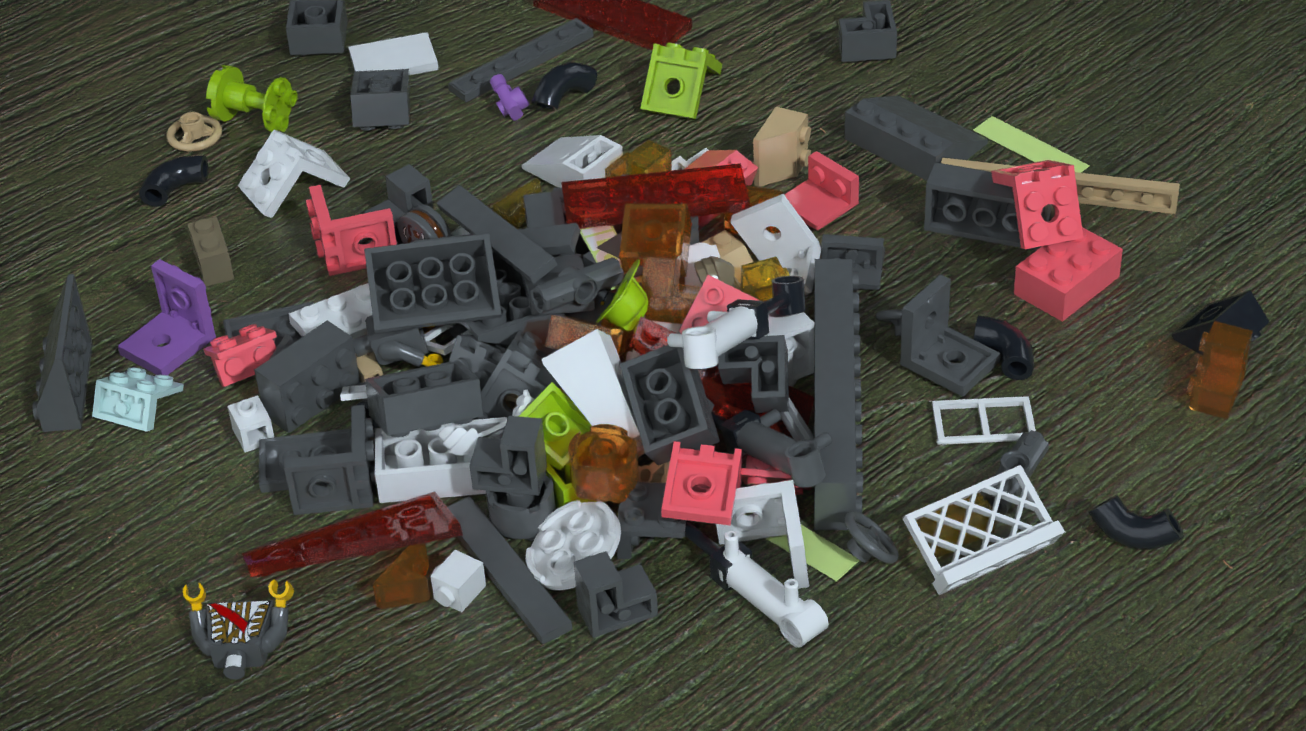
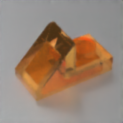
(404, 579)

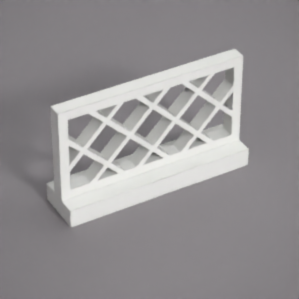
(991, 557)

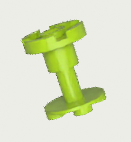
(231, 94)

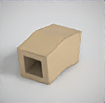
(368, 366)

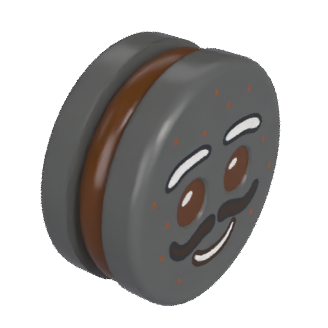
(421, 224)

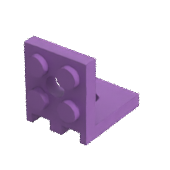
(182, 323)

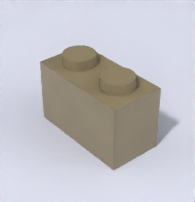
(210, 251)

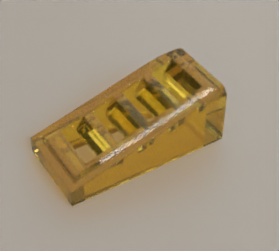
(512, 206)

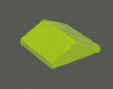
(560, 423)

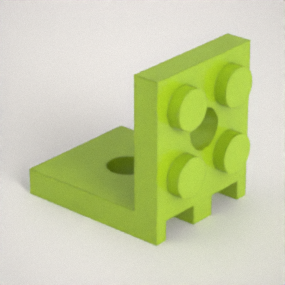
(680, 64)

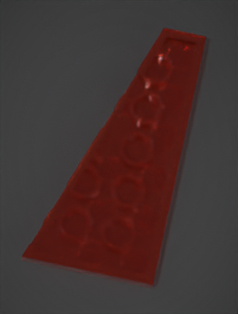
(384, 529)

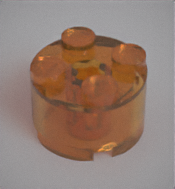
(603, 463)

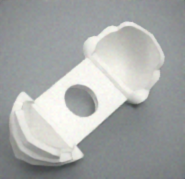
(463, 442)

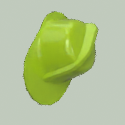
(628, 302)

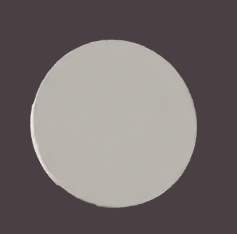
(569, 536)

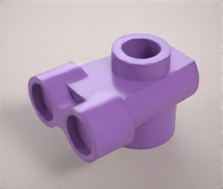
(511, 100)

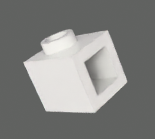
(250, 422)
(458, 580)

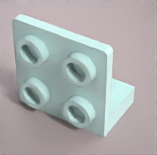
(132, 397)

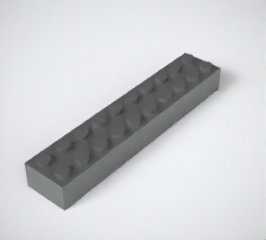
(835, 391)

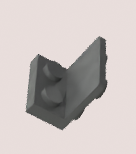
(642, 517)

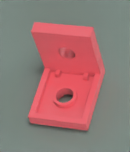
(1033, 189)
(341, 237)
(702, 484)

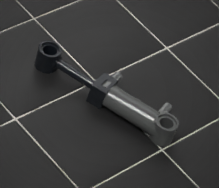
(788, 455)

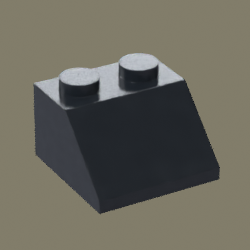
(1238, 310)

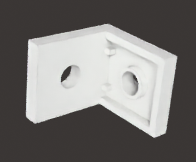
(284, 160)
(793, 245)
(773, 515)

